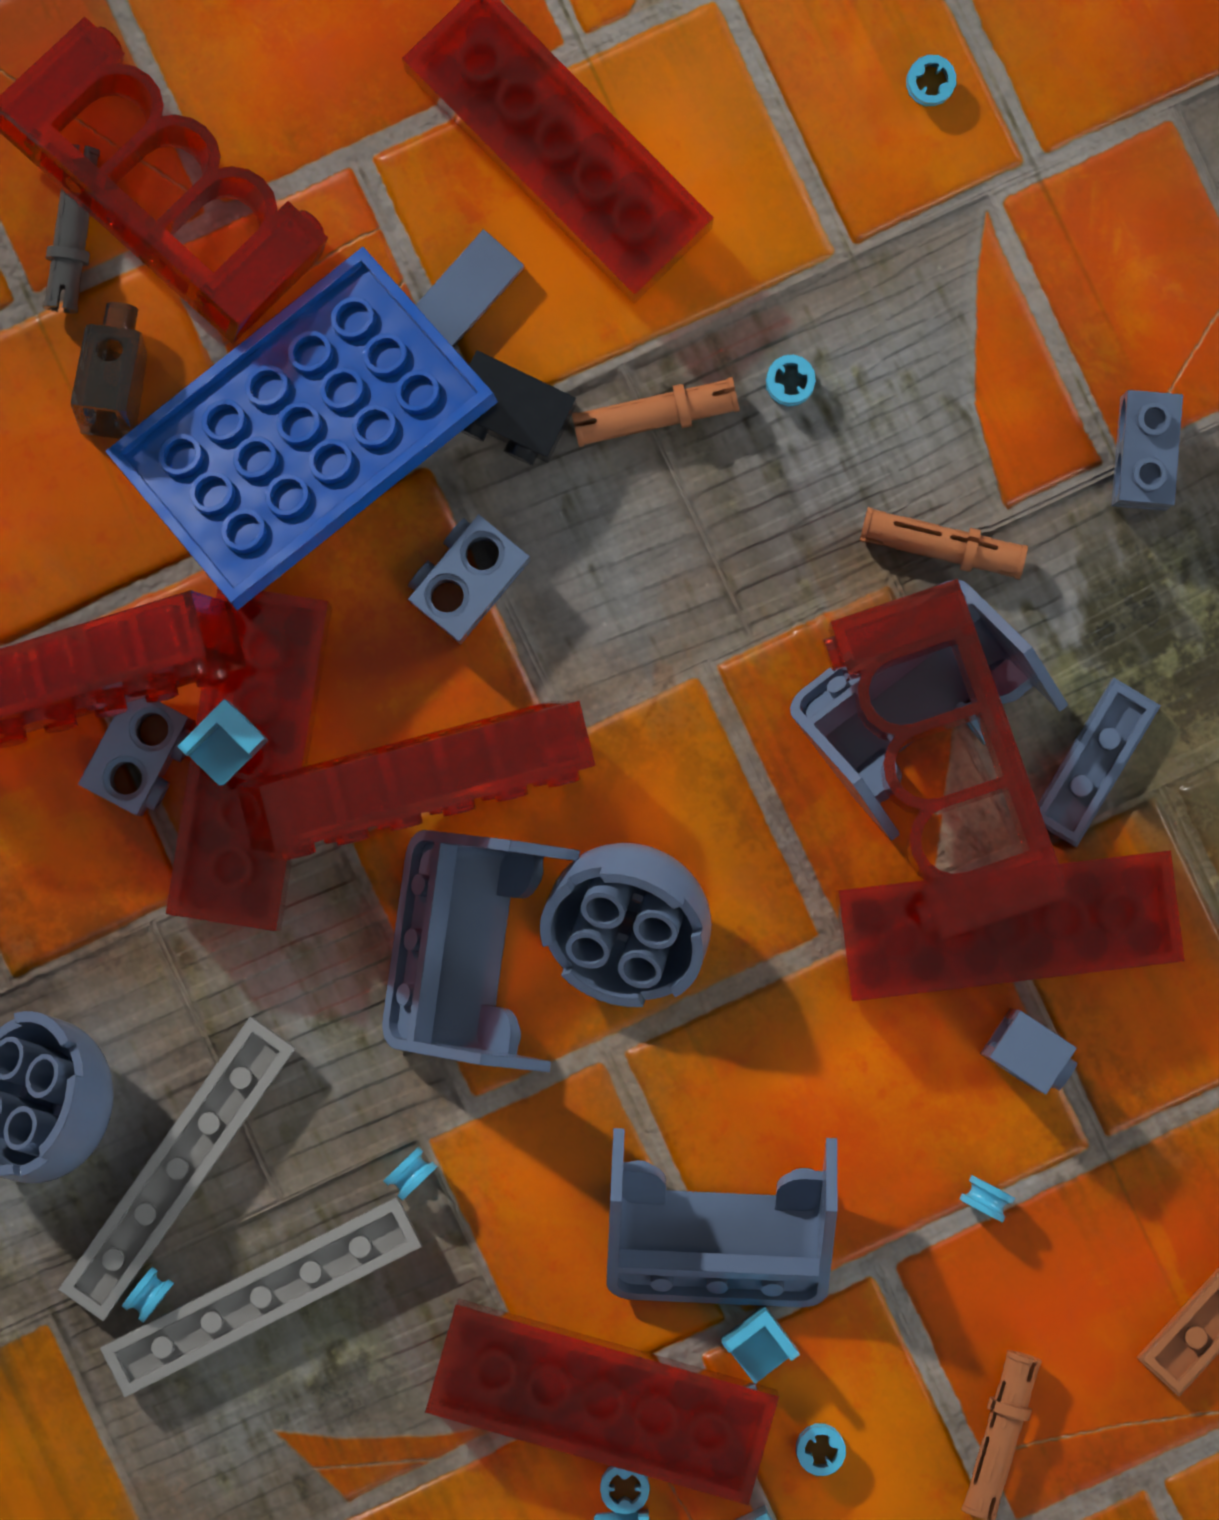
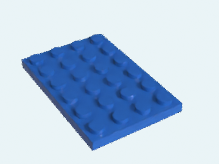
(301, 427)

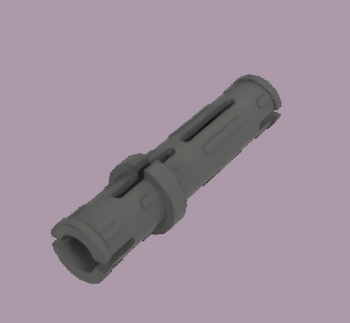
(68, 249)

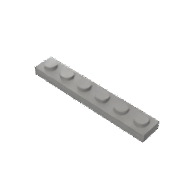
(177, 1168)
(261, 1296)

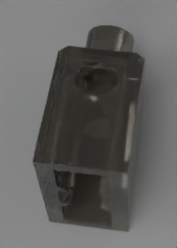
(110, 374)

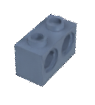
(1147, 450)
(479, 587)
(124, 745)
(1030, 1052)

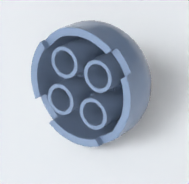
(627, 924)
(51, 1097)

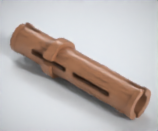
(656, 412)
(943, 543)
(1004, 1425)

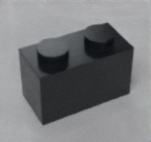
(527, 413)

